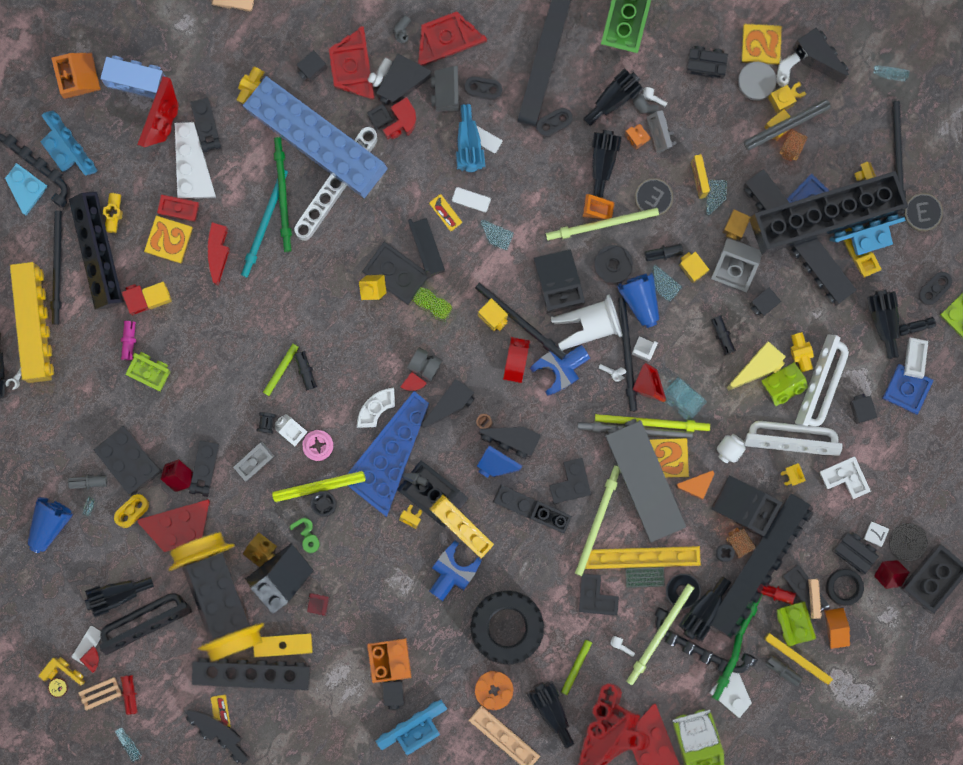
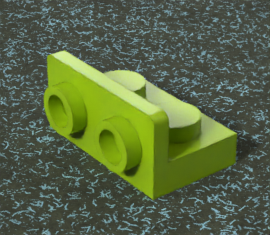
(795, 624)

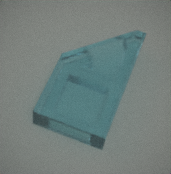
(891, 73)
(717, 195)
(496, 235)
(665, 284)
(128, 745)

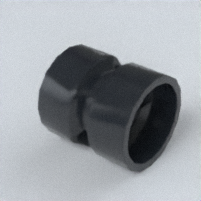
(323, 504)

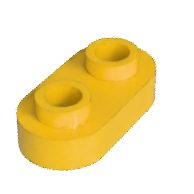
(130, 509)

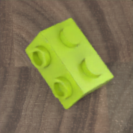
(148, 372)
(785, 384)

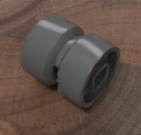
(424, 364)

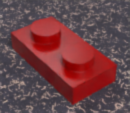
(178, 208)

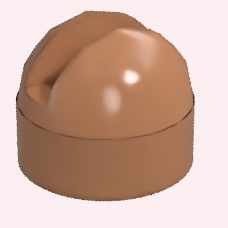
(482, 419)

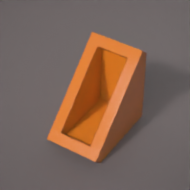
(597, 208)
(697, 486)
(837, 628)

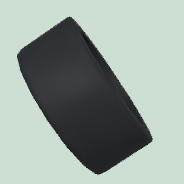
(859, 587)

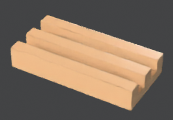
(814, 598)
(85, 699)

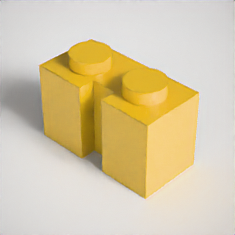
(493, 315)

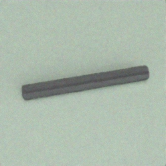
(787, 124)

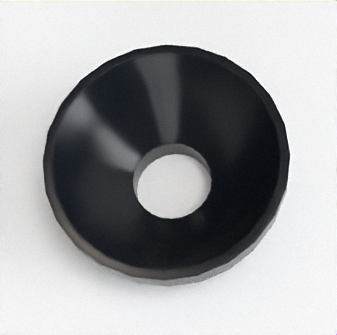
(683, 579)

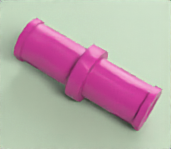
(128, 340)

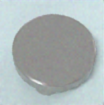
(757, 80)

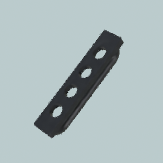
(165, 618)

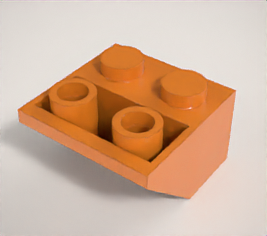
(75, 74)
(389, 660)

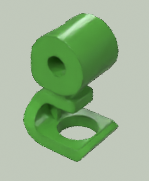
(310, 542)

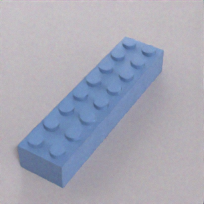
(315, 137)

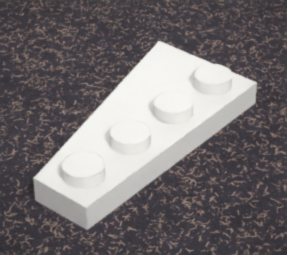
(191, 167)

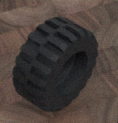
(533, 633)

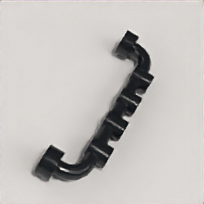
(40, 165)
(705, 655)

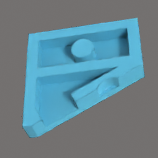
(25, 188)

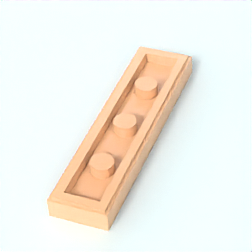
(503, 737)

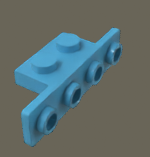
(64, 147)
(871, 236)
(415, 731)

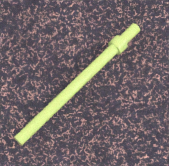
(565, 232)
(610, 485)
(640, 665)

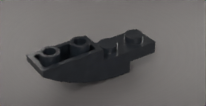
(532, 509)
(212, 727)

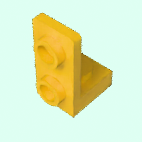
(51, 671)

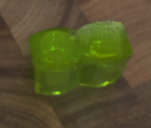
(427, 301)

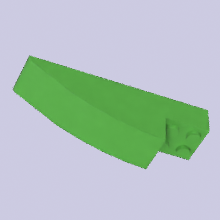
(626, 24)

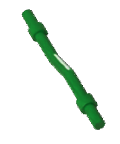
(279, 158)
(723, 681)

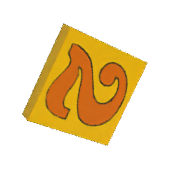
(761, 44)
(700, 176)
(168, 239)
(672, 456)

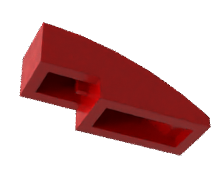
(217, 252)

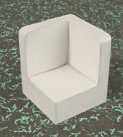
(644, 349)

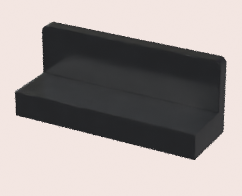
(426, 247)

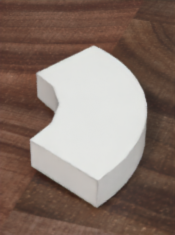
(374, 407)

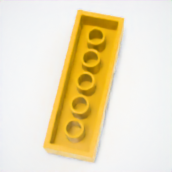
(31, 322)

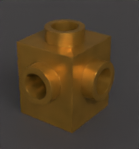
(260, 550)

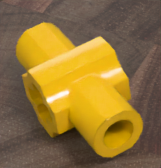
(249, 84)
(113, 203)
(801, 352)

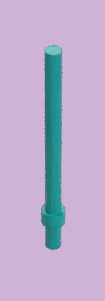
(251, 256)

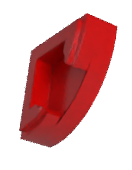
(413, 383)
(91, 659)

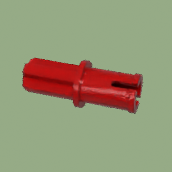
(779, 594)
(129, 695)

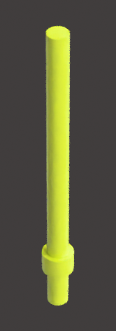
(690, 425)

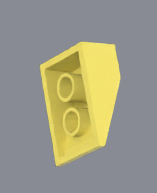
(765, 361)

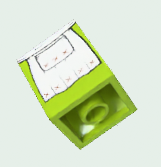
(698, 739)

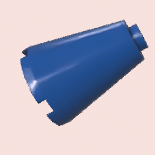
(641, 298)
(47, 523)

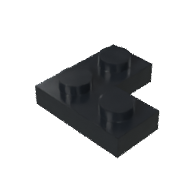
(577, 483)
(592, 601)

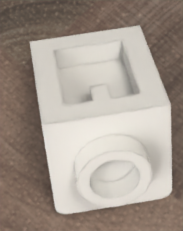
(290, 429)

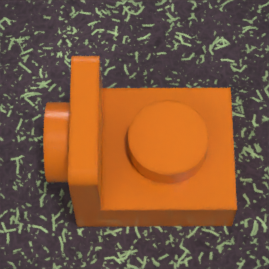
(637, 136)

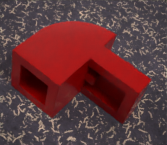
(405, 121)
(516, 360)

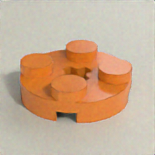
(498, 680)

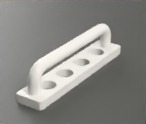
(818, 378)
(792, 444)

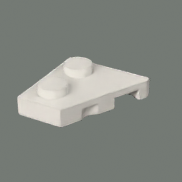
(735, 695)

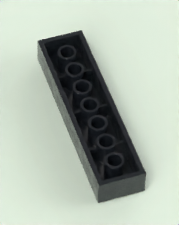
(828, 212)

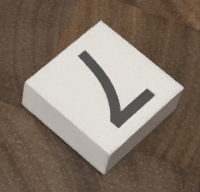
(876, 534)

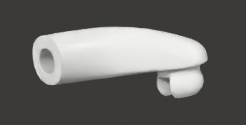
(784, 69)
(380, 74)

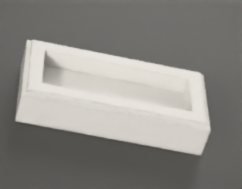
(916, 358)

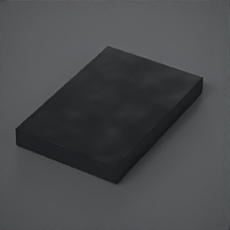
(401, 274)

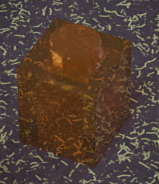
(793, 145)
(740, 542)

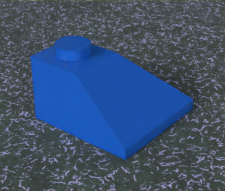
(496, 464)

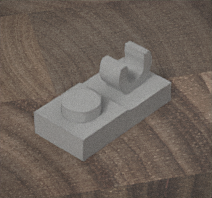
(659, 131)
(253, 461)

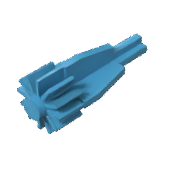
(469, 143)

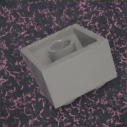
(737, 265)

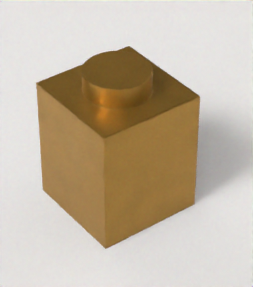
(736, 225)

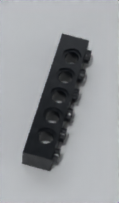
(95, 250)
(201, 677)

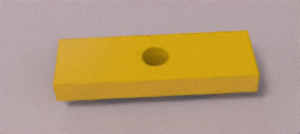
(295, 645)

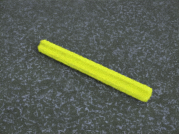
(318, 486)

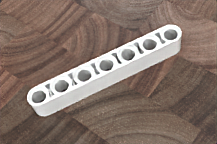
(327, 189)

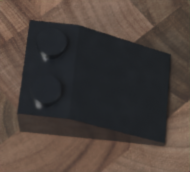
(426, 496)
(280, 578)

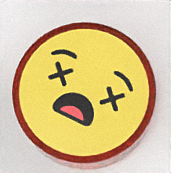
(58, 687)

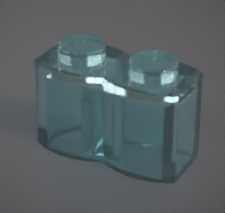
(684, 398)

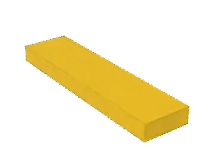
(461, 526)
(798, 658)

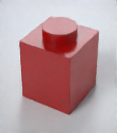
(135, 299)

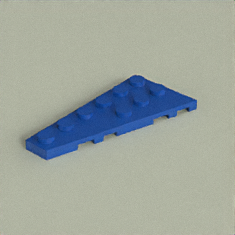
(388, 455)

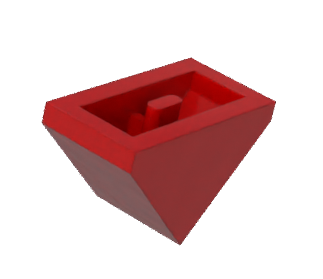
(649, 383)

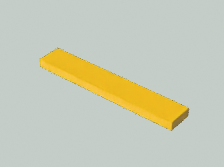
(644, 557)

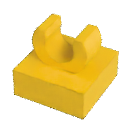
(866, 173)
(795, 475)
(411, 519)

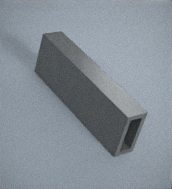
(644, 480)

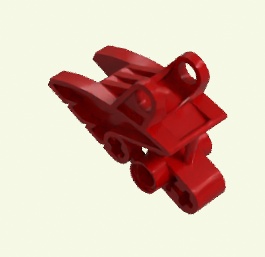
(615, 739)

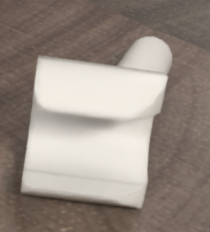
(648, 95)
(616, 374)
(16, 380)
(617, 643)

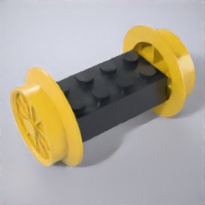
(215, 596)

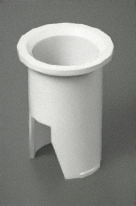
(597, 321)

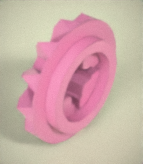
(309, 441)

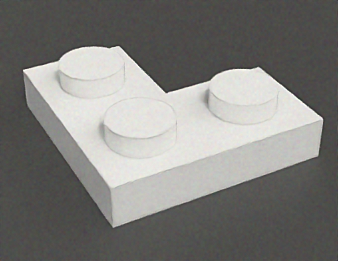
(850, 474)

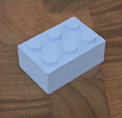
(131, 76)

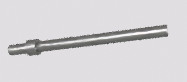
(597, 427)

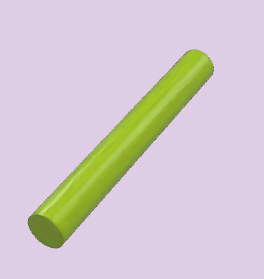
(280, 370)
(576, 667)

